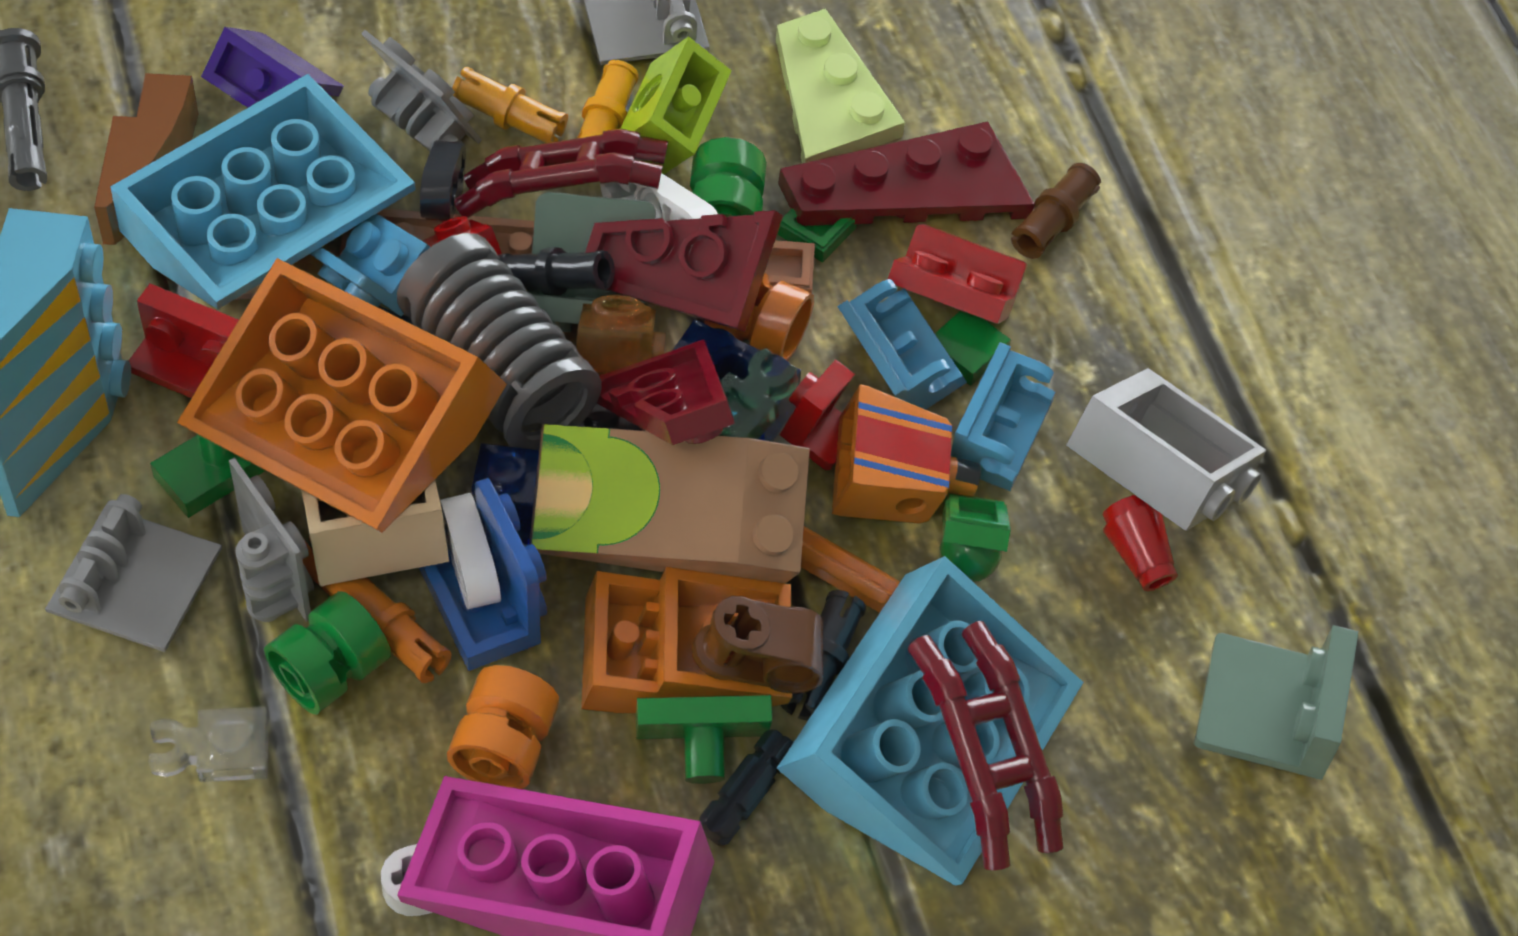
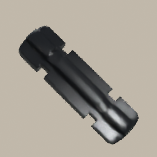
(745, 788)

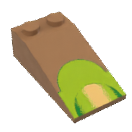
(660, 505)

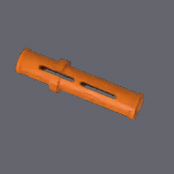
(397, 621)

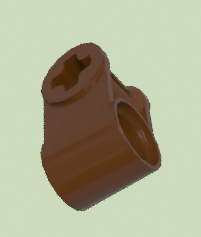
(770, 642)

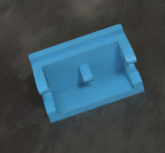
(902, 345)
(1004, 416)

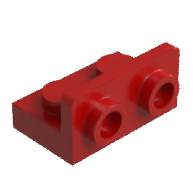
(959, 273)
(178, 340)

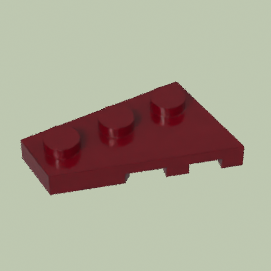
(691, 265)
(670, 395)

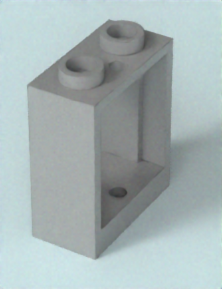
(1167, 449)

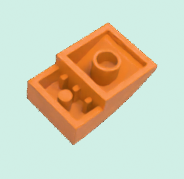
(644, 634)

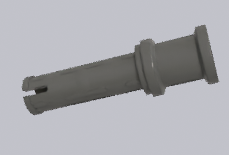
(20, 93)

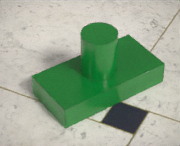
(198, 473)
(703, 726)

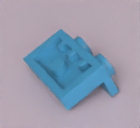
(372, 261)

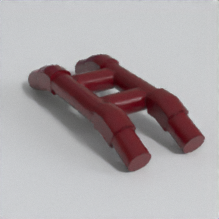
(563, 164)
(985, 778)

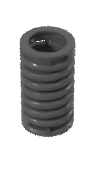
(478, 305)

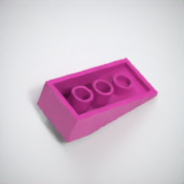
(556, 865)

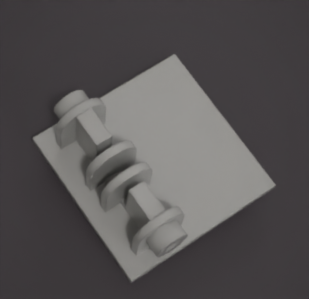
(642, 27)
(418, 99)
(269, 553)
(134, 576)

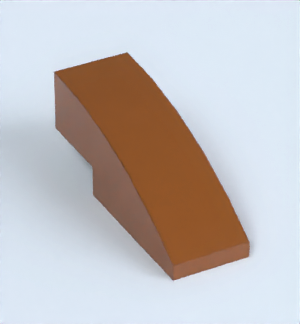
(162, 124)

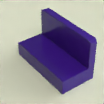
(255, 66)

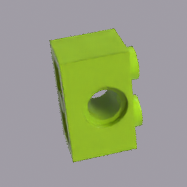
(678, 100)

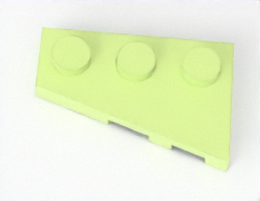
(832, 91)

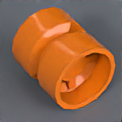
(777, 318)
(503, 727)

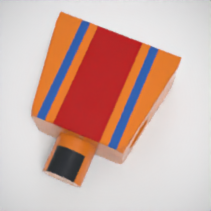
(895, 460)

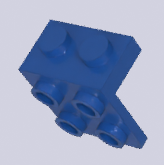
(504, 626)

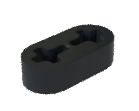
(442, 180)

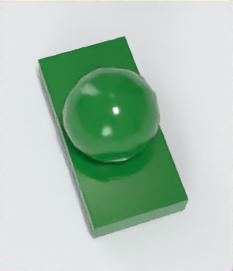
(974, 534)

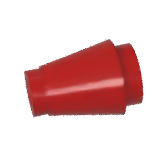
(1141, 541)

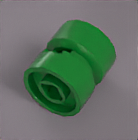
(729, 176)
(320, 658)

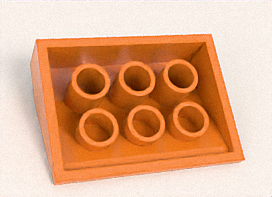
(341, 397)

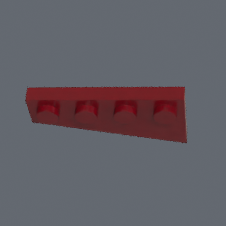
(913, 178)

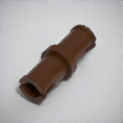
(1056, 210)

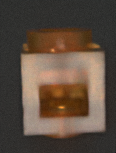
(618, 333)

